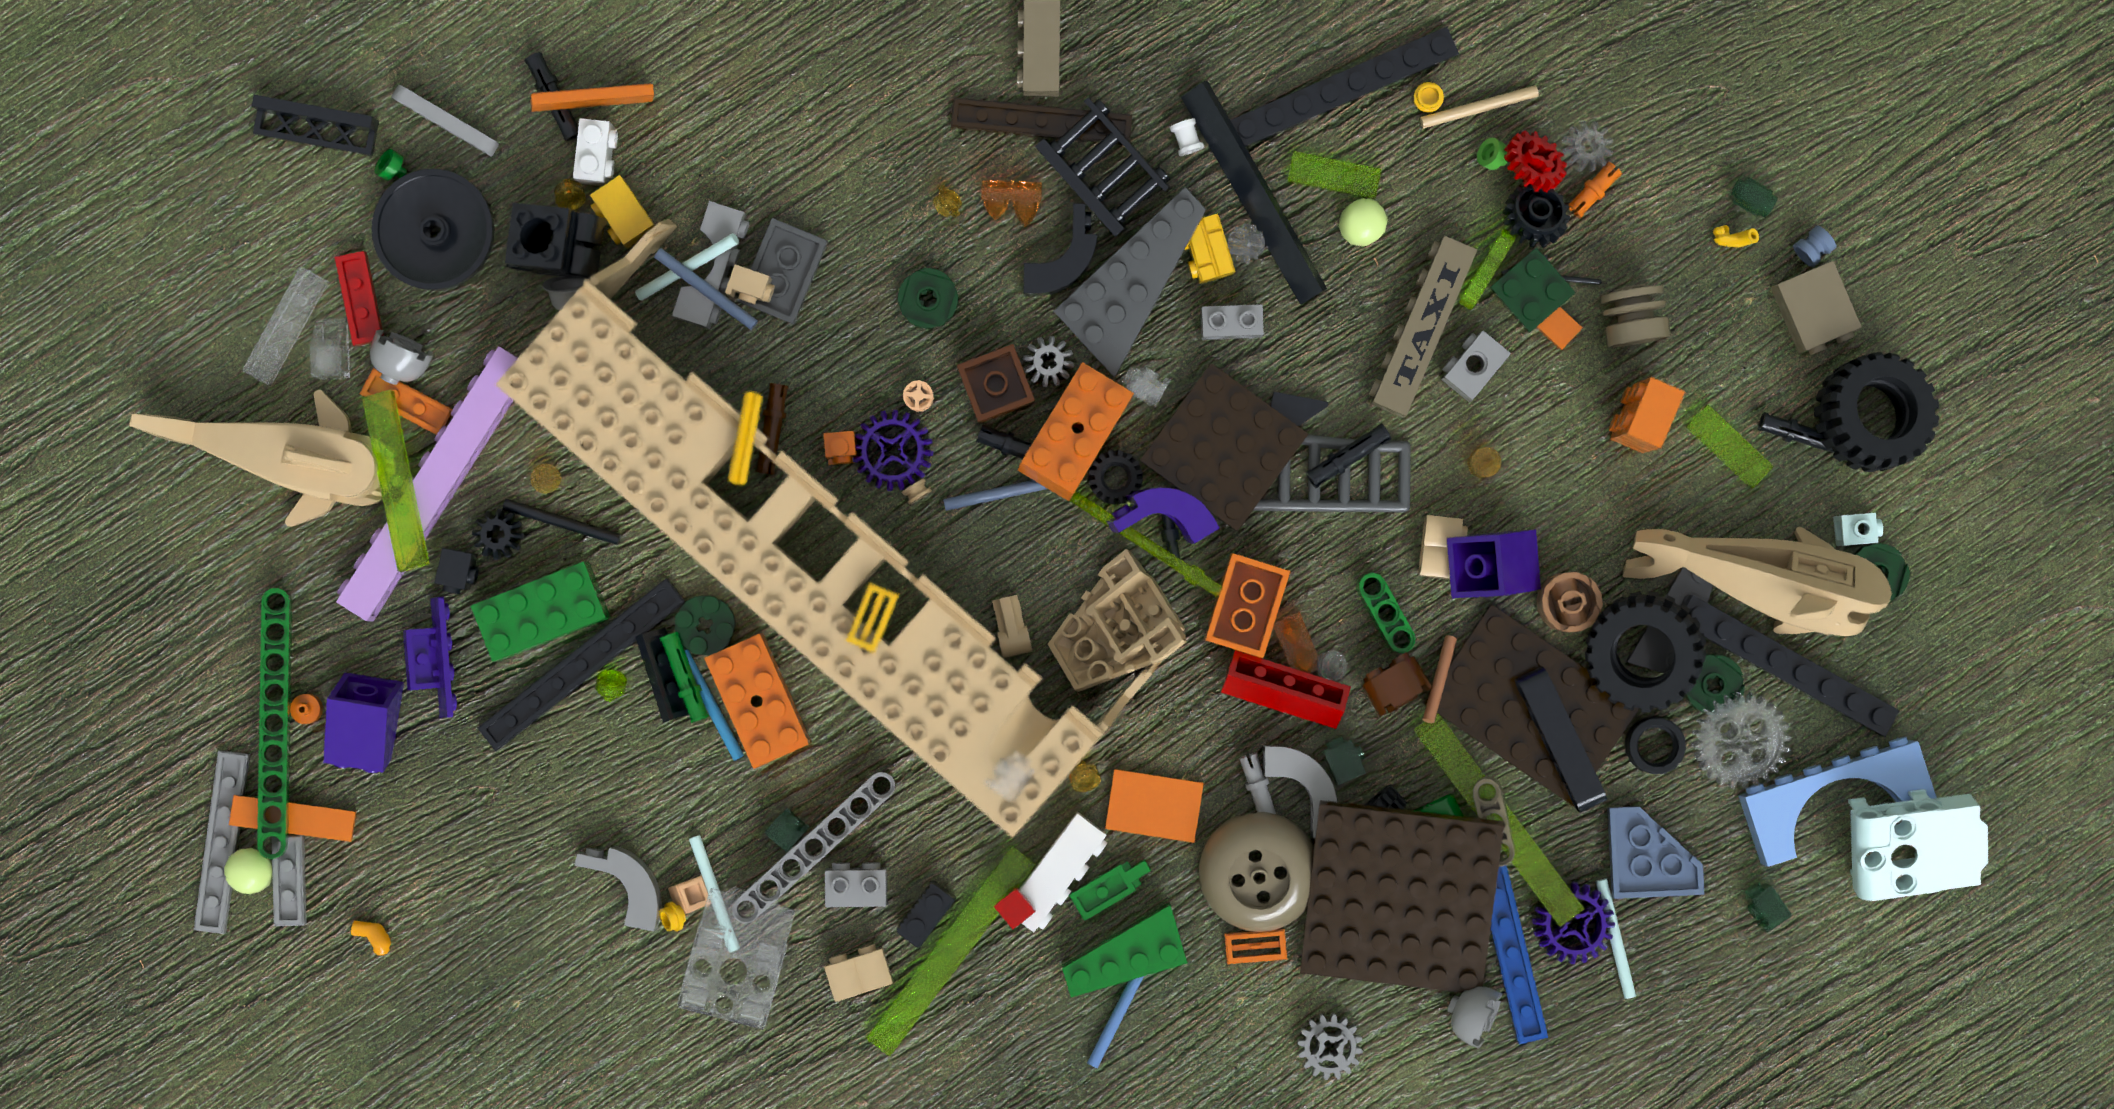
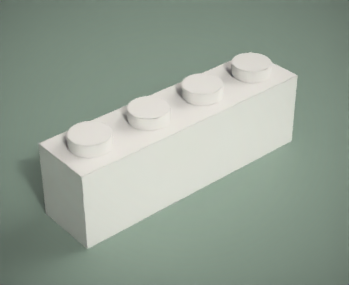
(1059, 867)

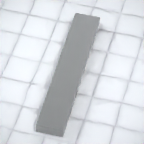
(220, 843)

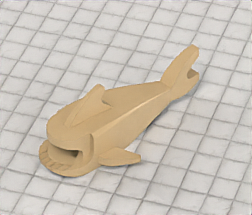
(319, 461)
(1797, 583)

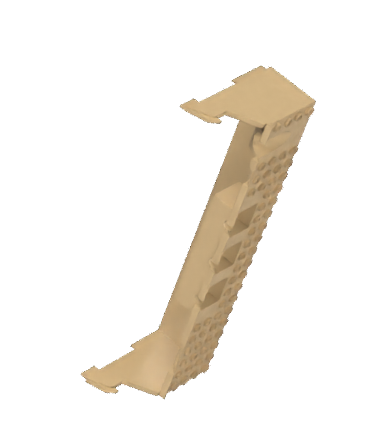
(660, 449)

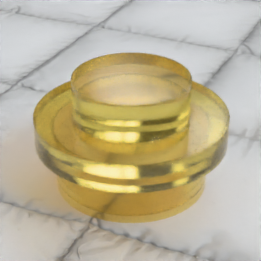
(545, 478)

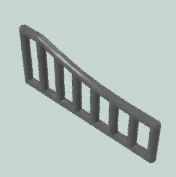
(1344, 504)

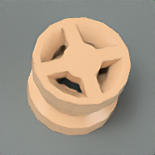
(916, 393)

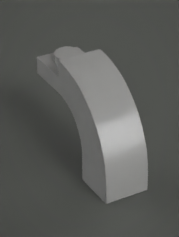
(1294, 764)
(637, 878)

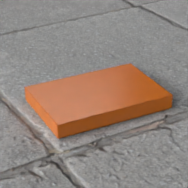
(1154, 805)

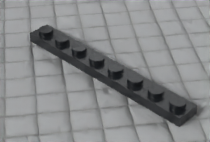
(1345, 87)
(1792, 668)

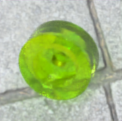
(611, 684)

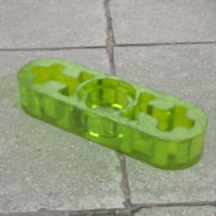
(1487, 269)

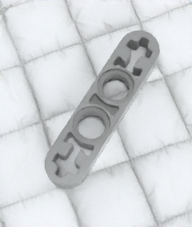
(445, 120)

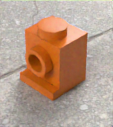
(840, 447)

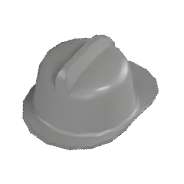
(562, 289)

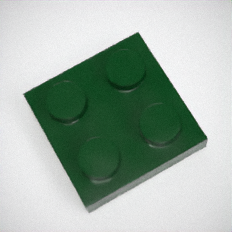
(1532, 290)

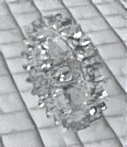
(1741, 715)

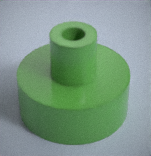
(1492, 154)

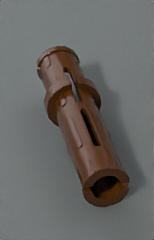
(772, 425)

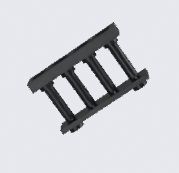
(1094, 195)

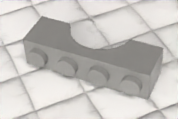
(716, 225)

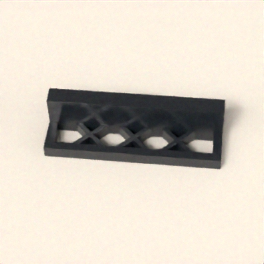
(317, 114)

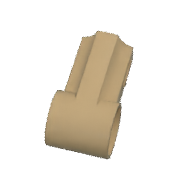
(1012, 633)

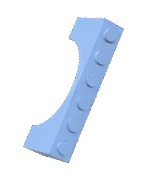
(1775, 808)

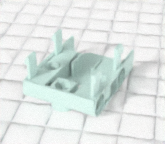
(1944, 831)

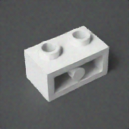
(594, 152)

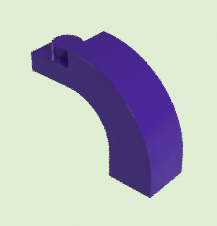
(1185, 510)

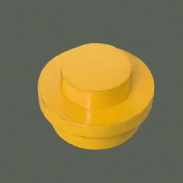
(1428, 97)
(672, 917)

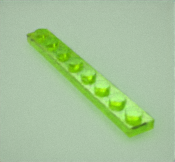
(949, 952)

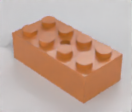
(1060, 456)
(750, 671)

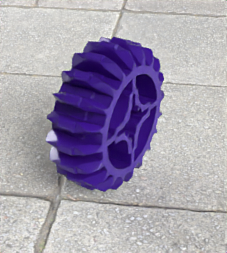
(872, 433)
(1585, 916)

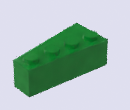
(1131, 953)

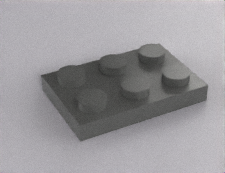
(791, 262)

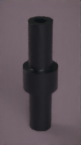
(1170, 535)

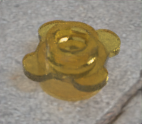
(947, 202)

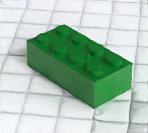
(540, 611)

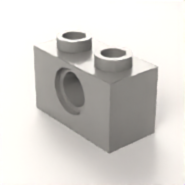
(1489, 354)

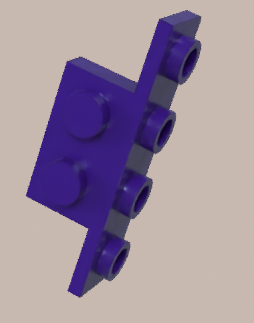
(429, 658)

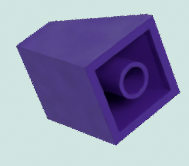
(1493, 564)
(362, 722)

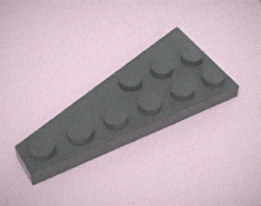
(1122, 293)

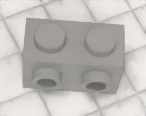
(856, 885)

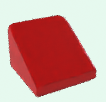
(1014, 908)

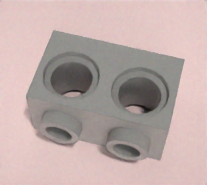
(1231, 322)

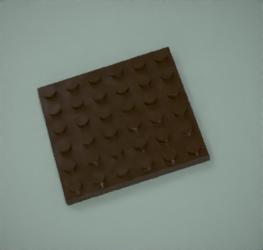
(1401, 896)

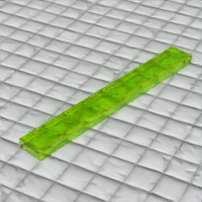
(1528, 857)

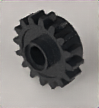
(1521, 215)

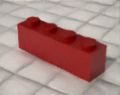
(1285, 689)

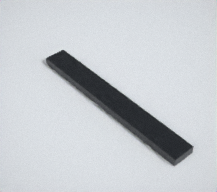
(1253, 192)
(581, 665)

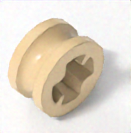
(916, 491)

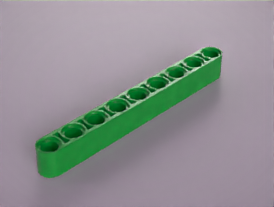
(267, 709)

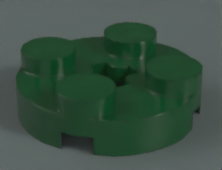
(920, 283)
(1891, 564)
(721, 630)
(1730, 683)

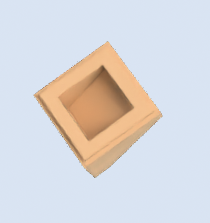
(689, 894)

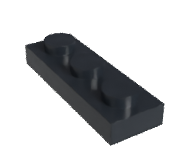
(661, 675)

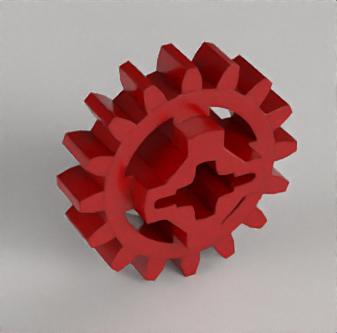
(1535, 161)

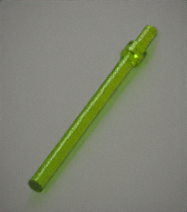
(1192, 574)

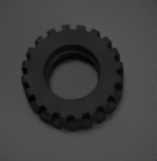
(1912, 406)
(1637, 690)

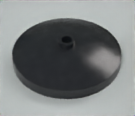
(406, 222)

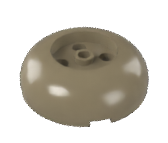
(1228, 854)

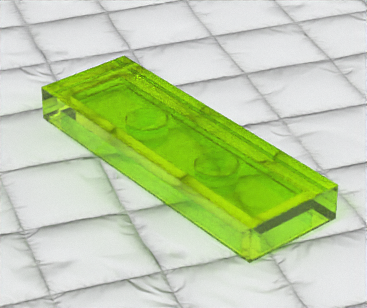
(1334, 175)
(1729, 446)

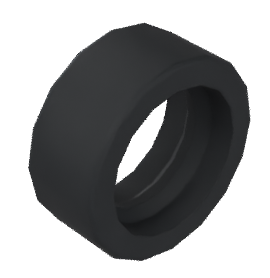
(1676, 735)

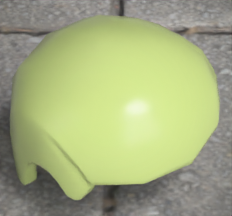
(1363, 222)
(248, 871)

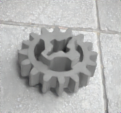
(1318, 1056)

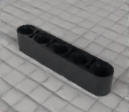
(1560, 739)

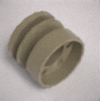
(1635, 316)

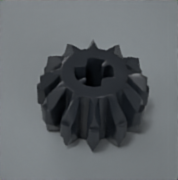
(492, 524)

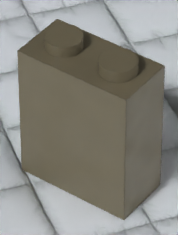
(1816, 308)

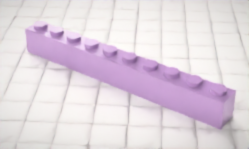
(434, 484)

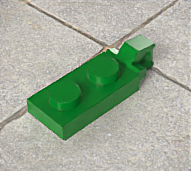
(1108, 888)

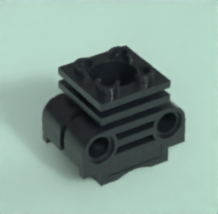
(571, 247)

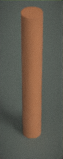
(1439, 679)

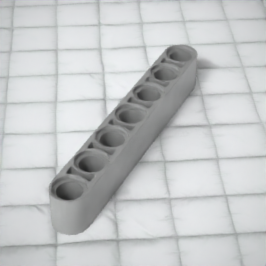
(807, 860)

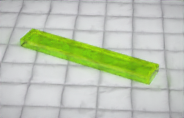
(395, 481)

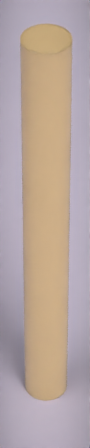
(1479, 106)

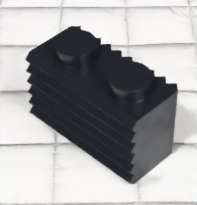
(925, 914)

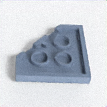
(1648, 859)

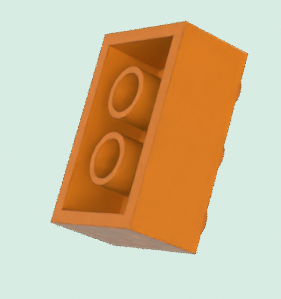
(1646, 415)
(1247, 605)

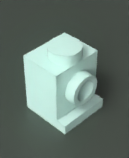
(1847, 529)

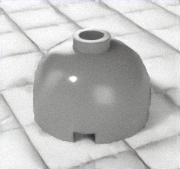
(398, 357)
(1474, 1013)

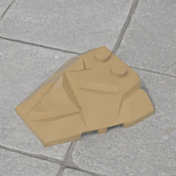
(1117, 627)

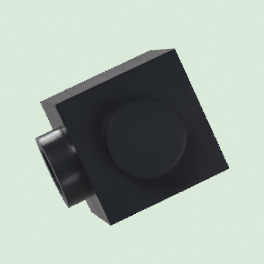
(456, 570)

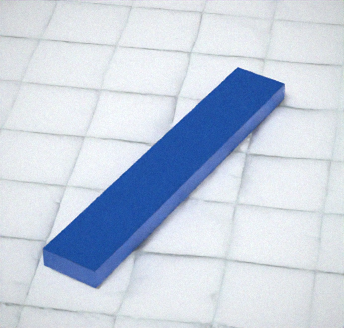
(1515, 964)

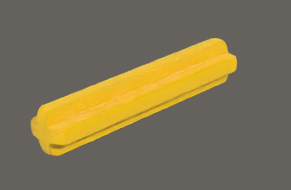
(745, 438)

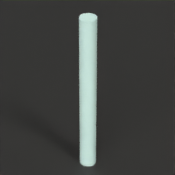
(692, 263)
(706, 869)
(1617, 942)

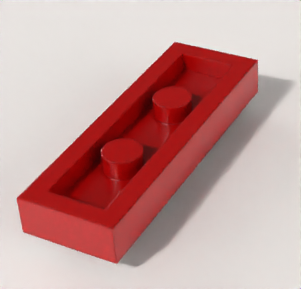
(358, 297)

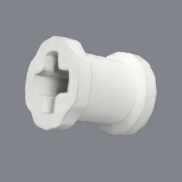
(1186, 137)

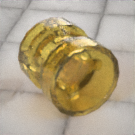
(1479, 461)

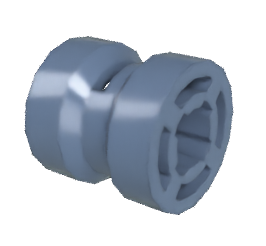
(1817, 244)

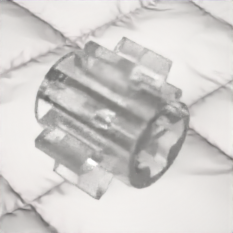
(1246, 243)

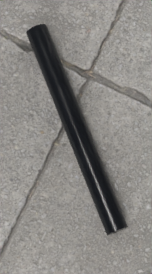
(561, 521)

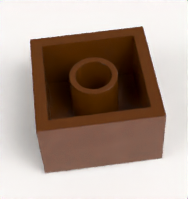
(996, 384)

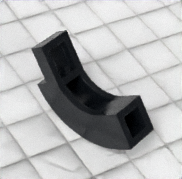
(1056, 276)

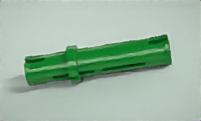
(684, 677)

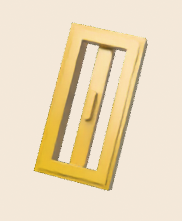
(882, 593)

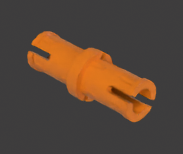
(1594, 189)

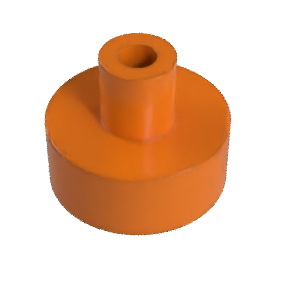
(312, 705)

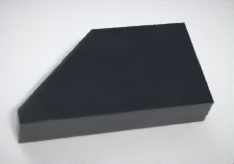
(1297, 408)

